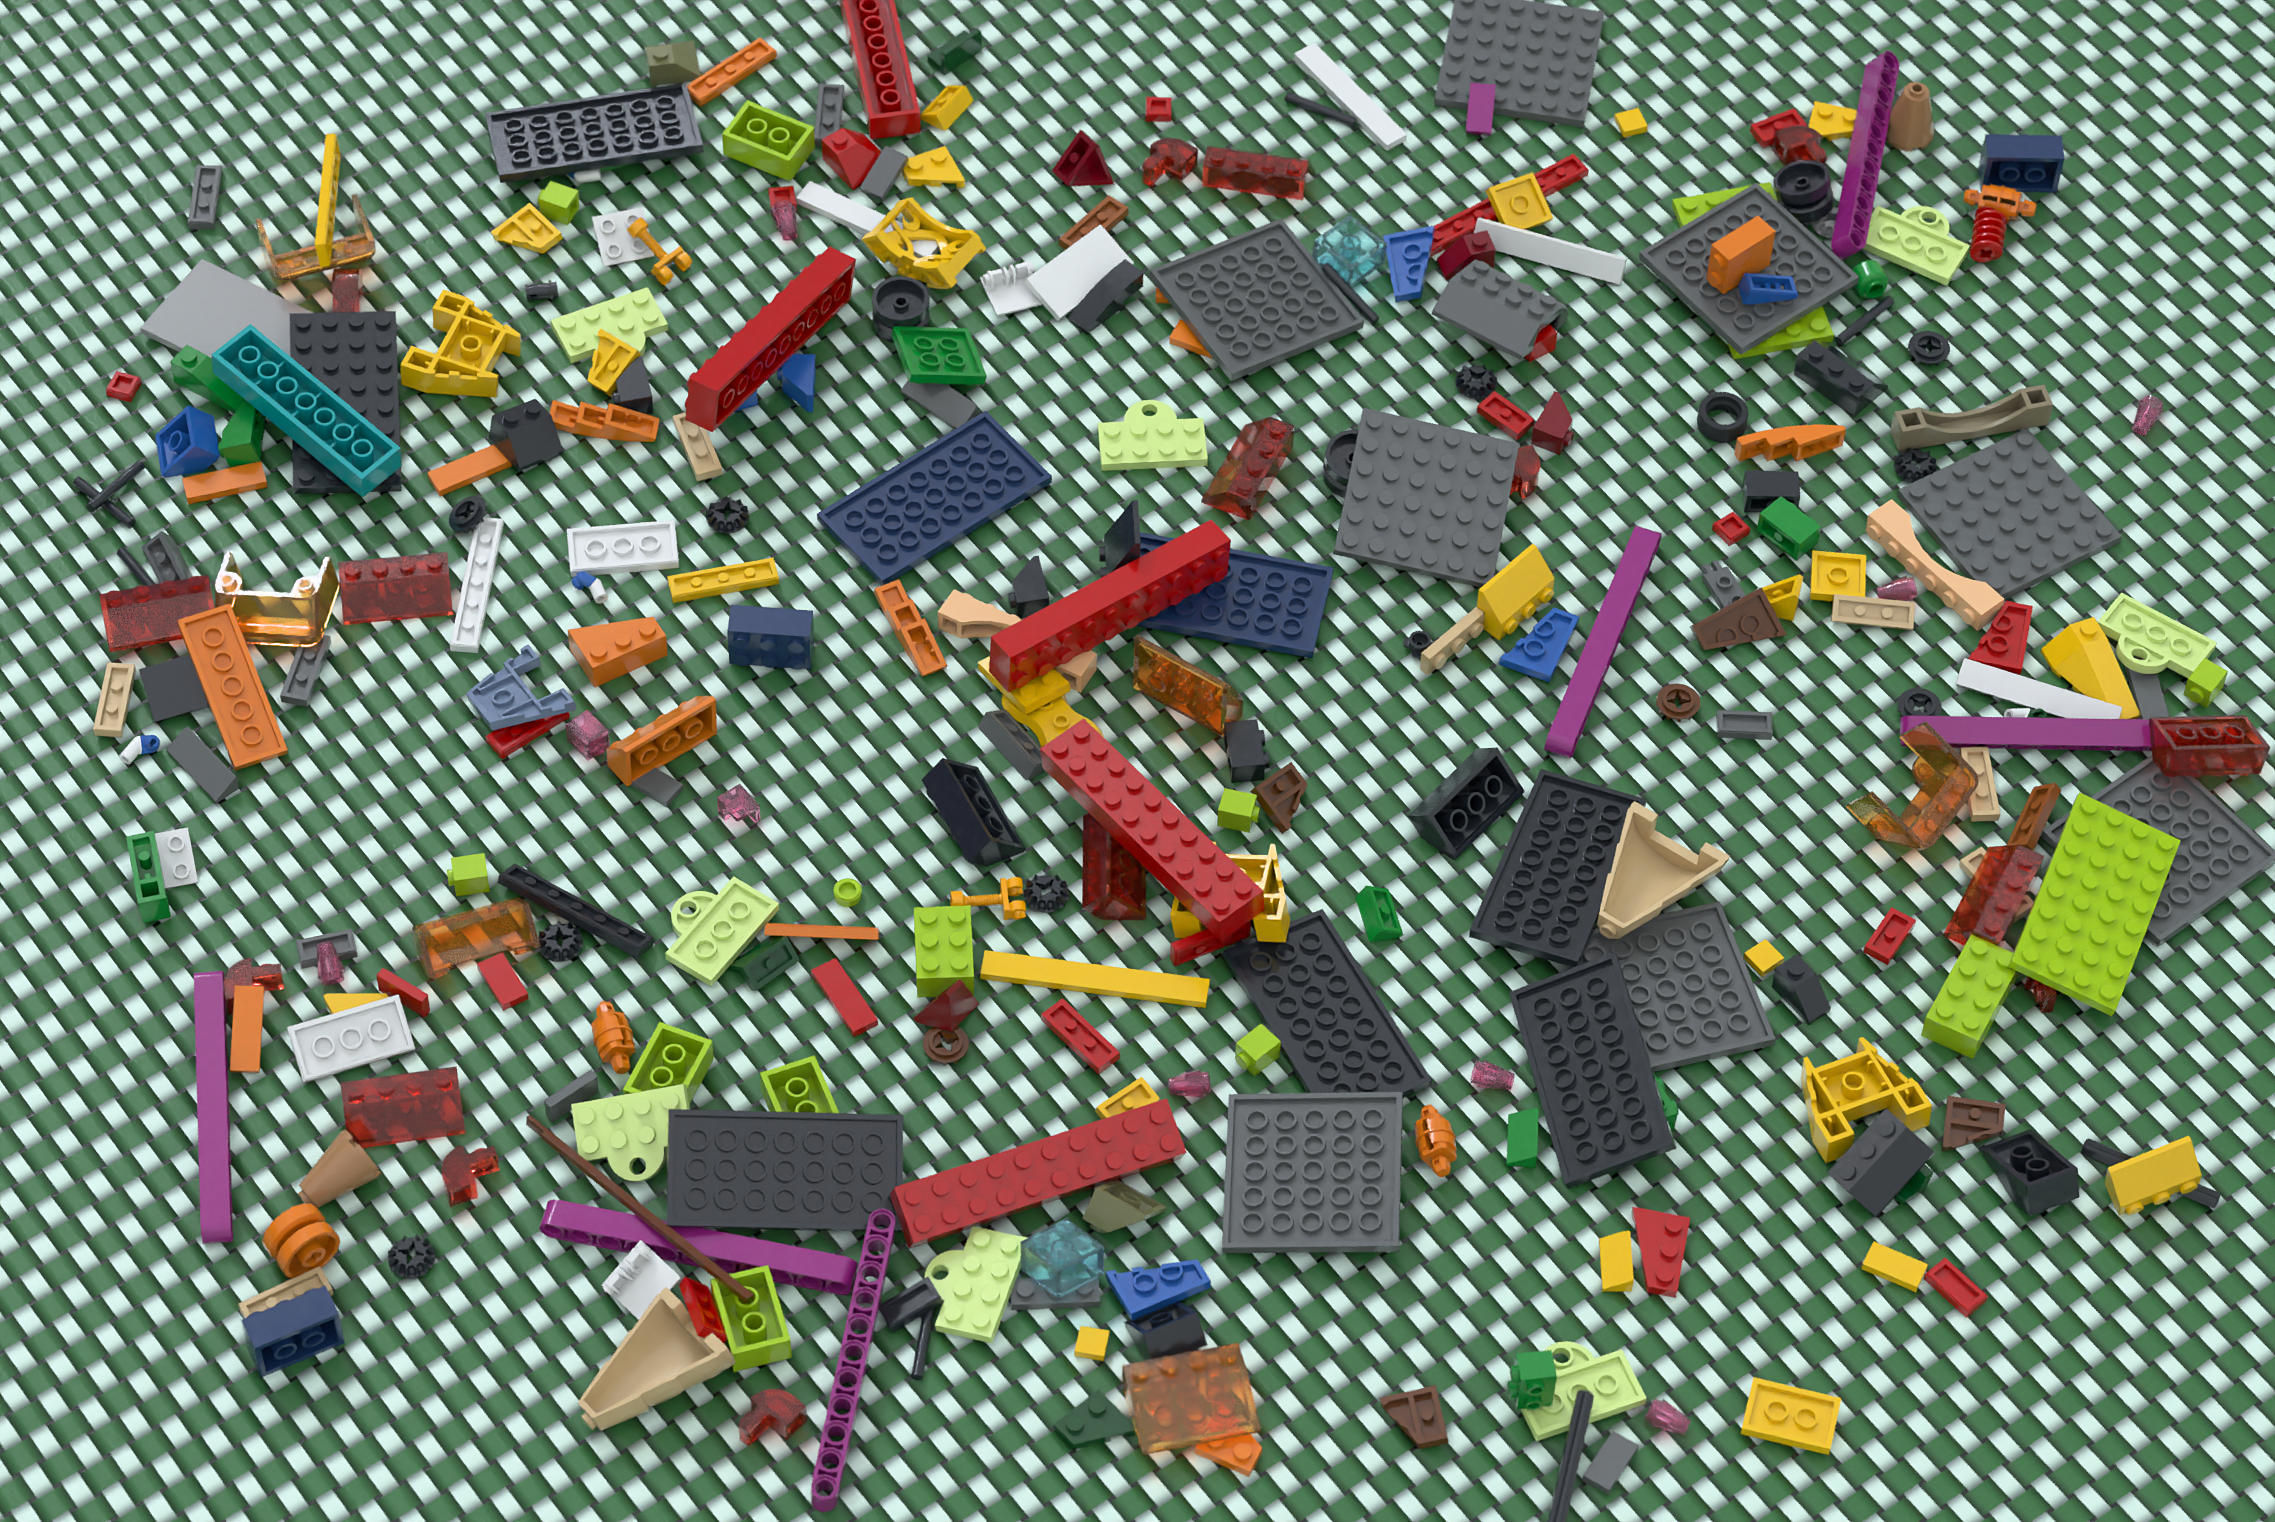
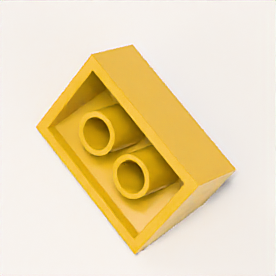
(1515, 593)
(2153, 1176)

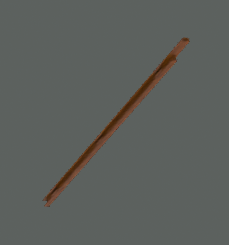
(638, 1209)

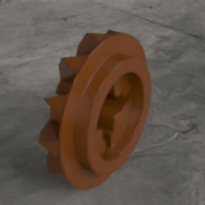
(1686, 695)
(933, 1048)

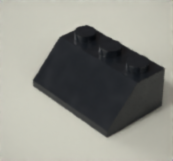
(1837, 377)
(1881, 1162)

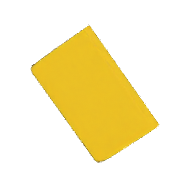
(947, 106)
(1616, 1262)

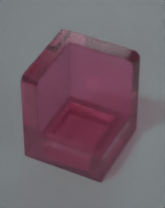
(738, 804)

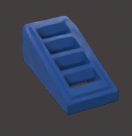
(1757, 288)

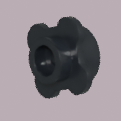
(1415, 639)

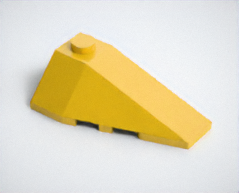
(2088, 663)

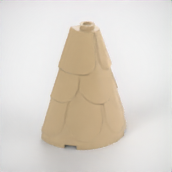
(1650, 874)
(653, 1364)

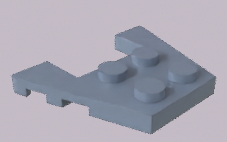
(507, 701)

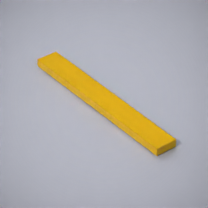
(327, 200)
(1095, 979)

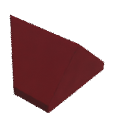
(1083, 163)
(948, 1008)

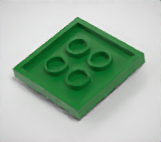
(938, 355)

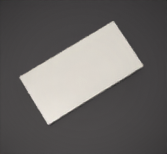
(1075, 272)
(623, 548)
(350, 1038)

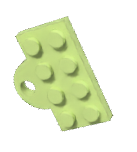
(1915, 243)
(625, 317)
(1152, 440)
(2153, 638)
(718, 928)
(628, 1129)
(976, 1283)
(1606, 1377)

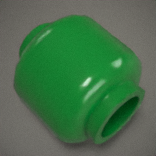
(1871, 279)

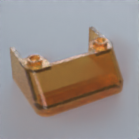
(305, 260)
(279, 616)
(1946, 787)
(474, 935)

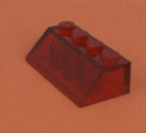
(1255, 172)
(1250, 467)
(395, 588)
(151, 612)
(2207, 745)
(1111, 876)
(1995, 894)
(403, 1107)

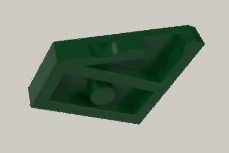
(1093, 1422)

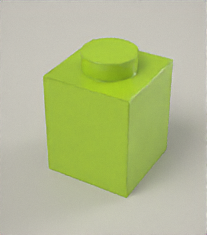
(558, 202)
(2205, 683)
(1238, 810)
(468, 874)
(1257, 1050)

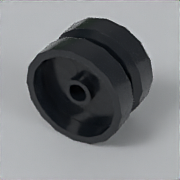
(1804, 190)
(899, 303)
(1338, 461)

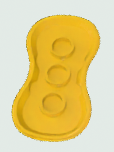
(1049, 719)

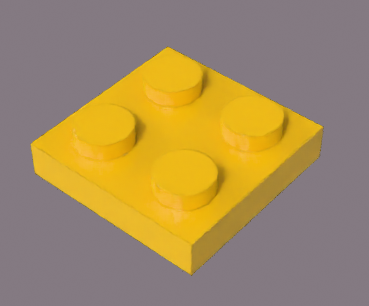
(1520, 203)
(1837, 574)

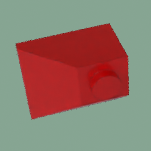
(849, 155)

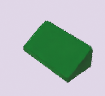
(1378, 914)
(1522, 1138)

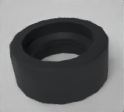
(1722, 401)

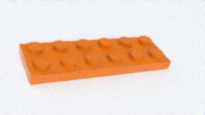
(232, 687)

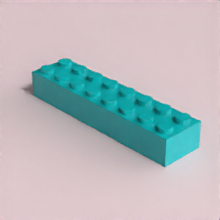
(306, 410)

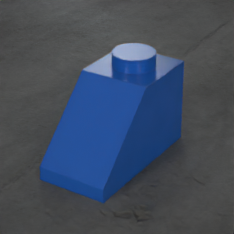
(799, 379)

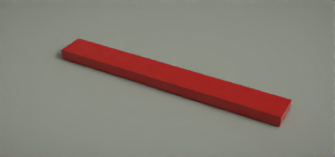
(1549, 180)

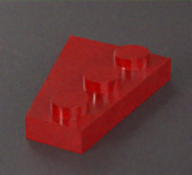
(2006, 639)
(1661, 1248)

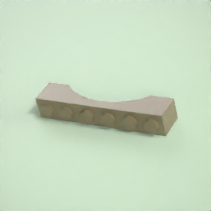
(1926, 428)

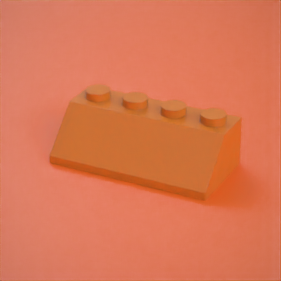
(663, 739)

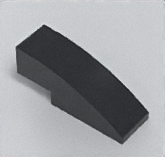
(1107, 296)

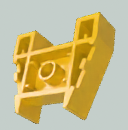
(466, 354)
(1270, 924)
(1856, 1089)

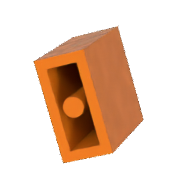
(1740, 252)

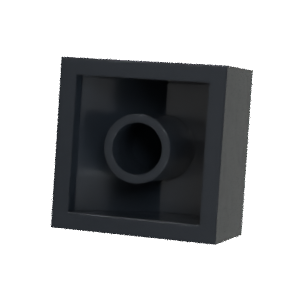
(525, 435)
(1167, 1332)

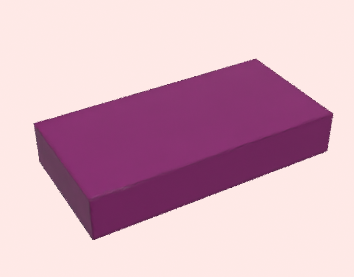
(1480, 109)

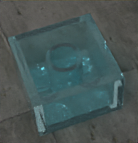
(1350, 250)
(1062, 1258)

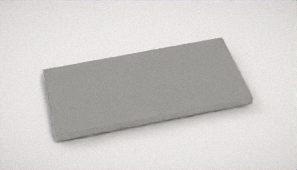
(215, 307)

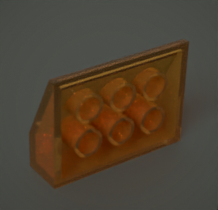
(1184, 687)
(1190, 1398)

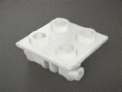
(615, 242)
(1007, 288)
(176, 857)
(640, 1279)

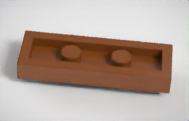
(1107, 213)
(2034, 815)

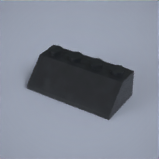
(1467, 802)
(972, 813)

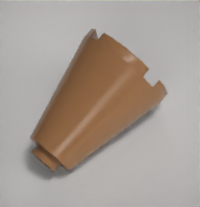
(1911, 119)
(338, 1171)

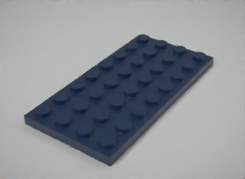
(934, 498)
(1257, 605)

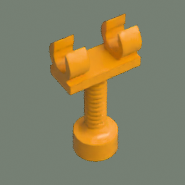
(662, 273)
(1011, 887)

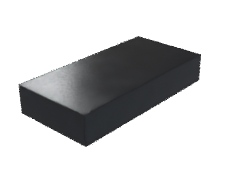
(910, 1304)

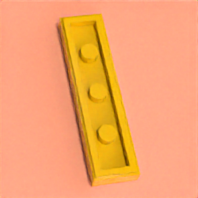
(723, 580)

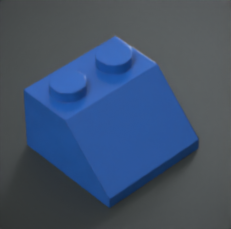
(187, 443)

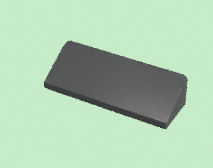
(942, 402)
(166, 558)
(1012, 742)
(203, 765)

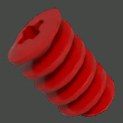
(1988, 234)

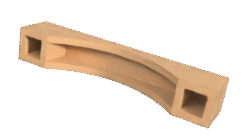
(1969, 598)
(971, 618)

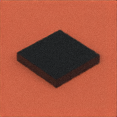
(173, 688)

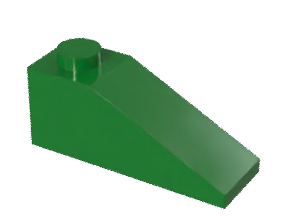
(195, 372)
(243, 436)
(148, 877)

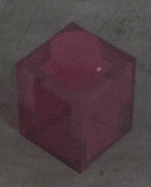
(587, 735)

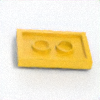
(1035, 692)
(1791, 1416)

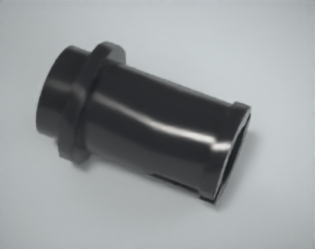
(542, 291)

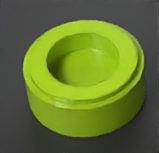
(847, 892)

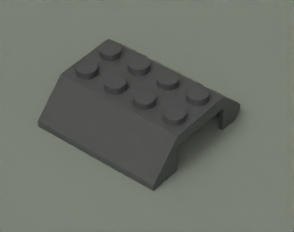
(1498, 308)

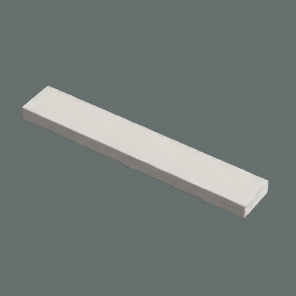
(1350, 96)
(853, 215)
(1554, 251)
(476, 586)
(2032, 693)

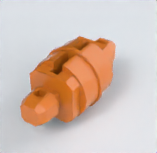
(2002, 199)
(613, 1037)
(1435, 1140)

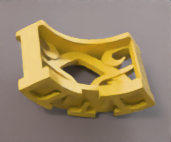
(938, 271)

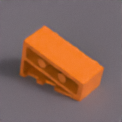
(617, 647)

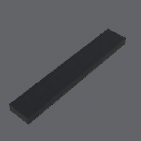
(576, 910)

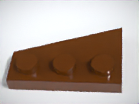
(1739, 622)

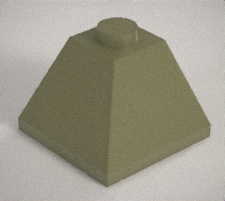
(672, 63)
(1118, 1206)

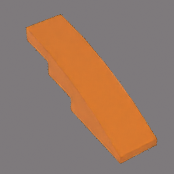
(602, 423)
(1794, 440)
(910, 628)

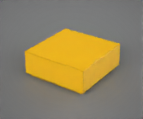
(1630, 122)
(1763, 958)
(1091, 1343)

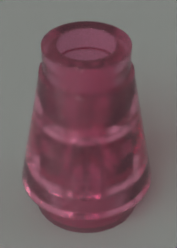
(785, 219)
(2147, 413)
(1900, 589)
(329, 964)
(1491, 1076)
(1190, 1084)
(1667, 1417)

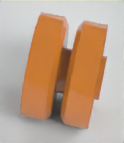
(300, 1240)

